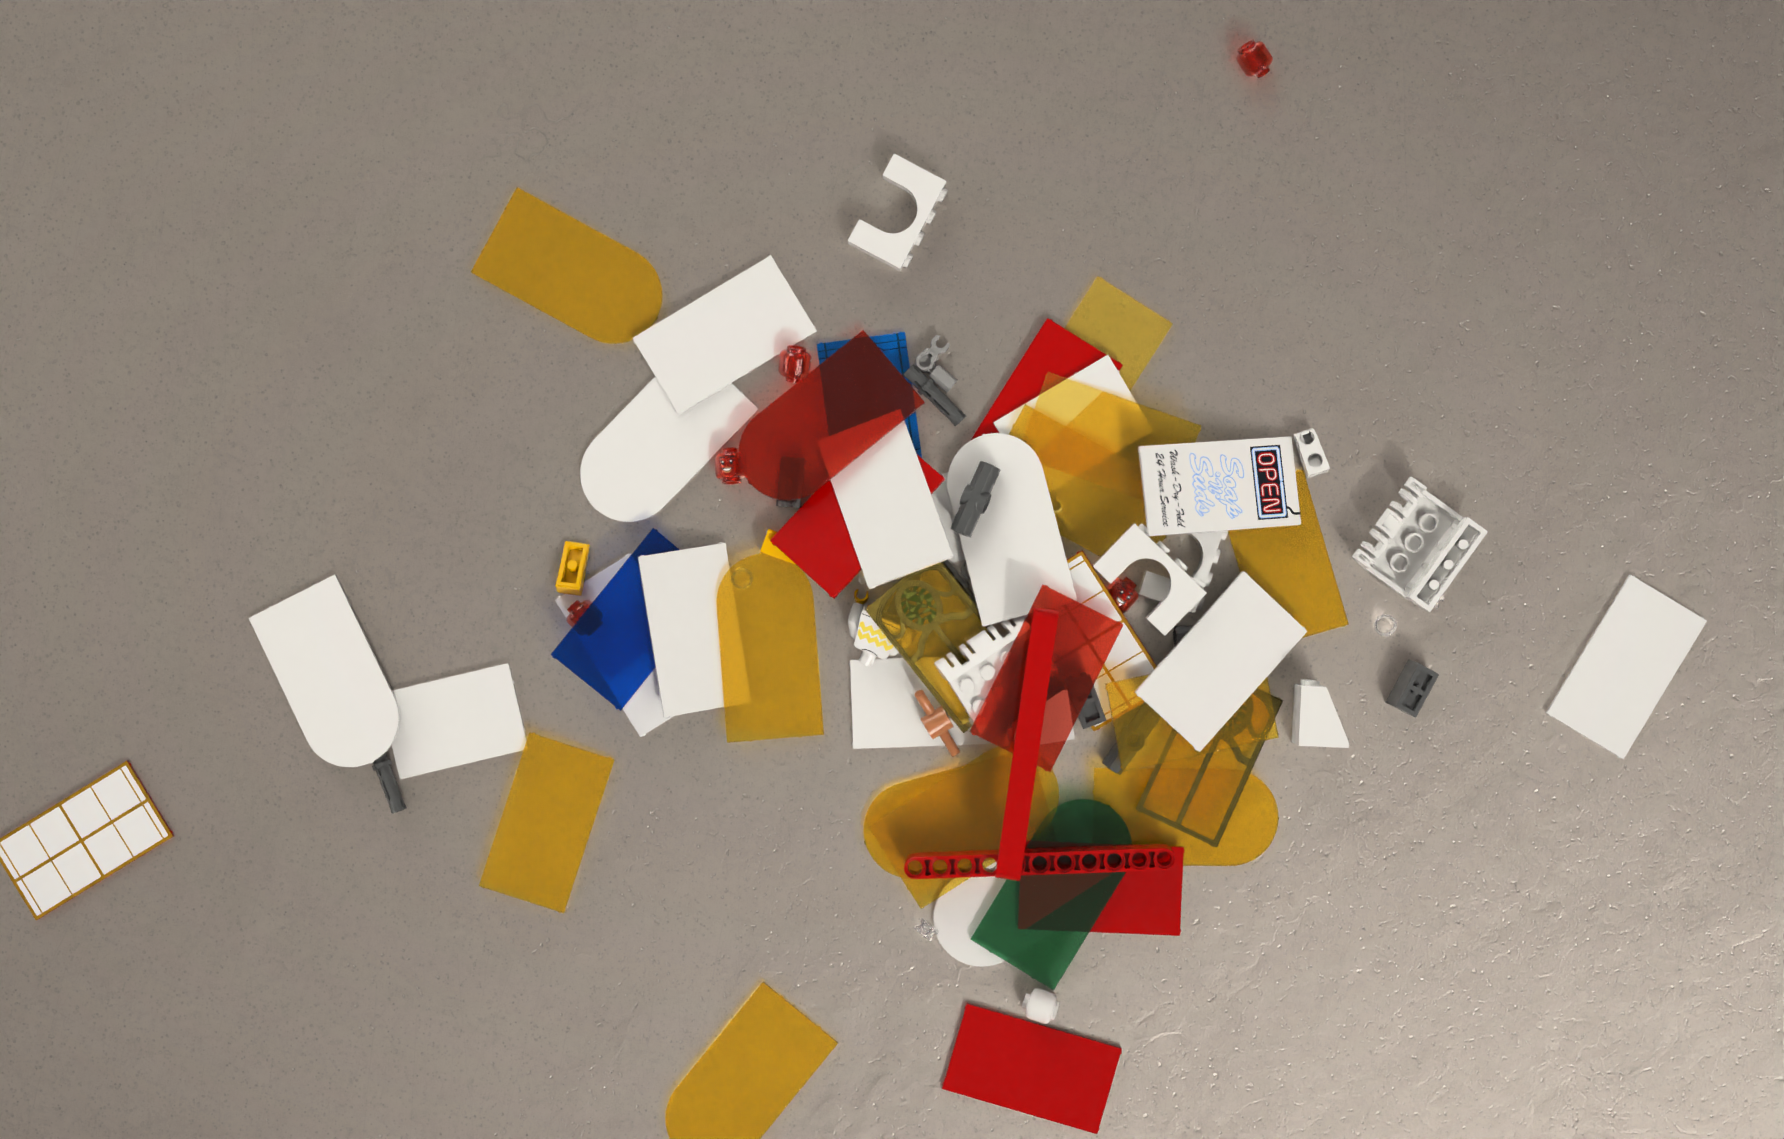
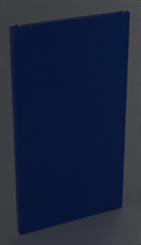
(612, 637)

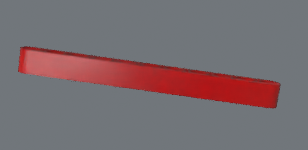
(1027, 744)
(1051, 866)

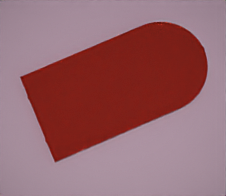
(825, 421)

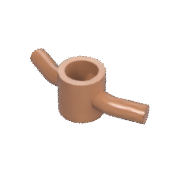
(937, 723)

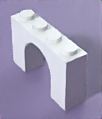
(896, 247)
(1158, 586)
(1183, 591)

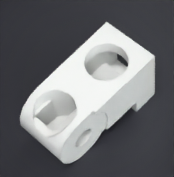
(1311, 453)

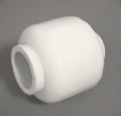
(1041, 1005)

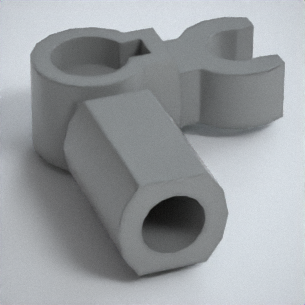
(926, 363)

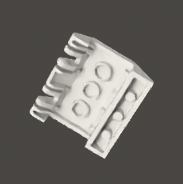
(1419, 546)
(976, 676)

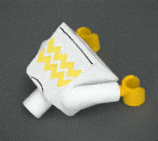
(867, 634)

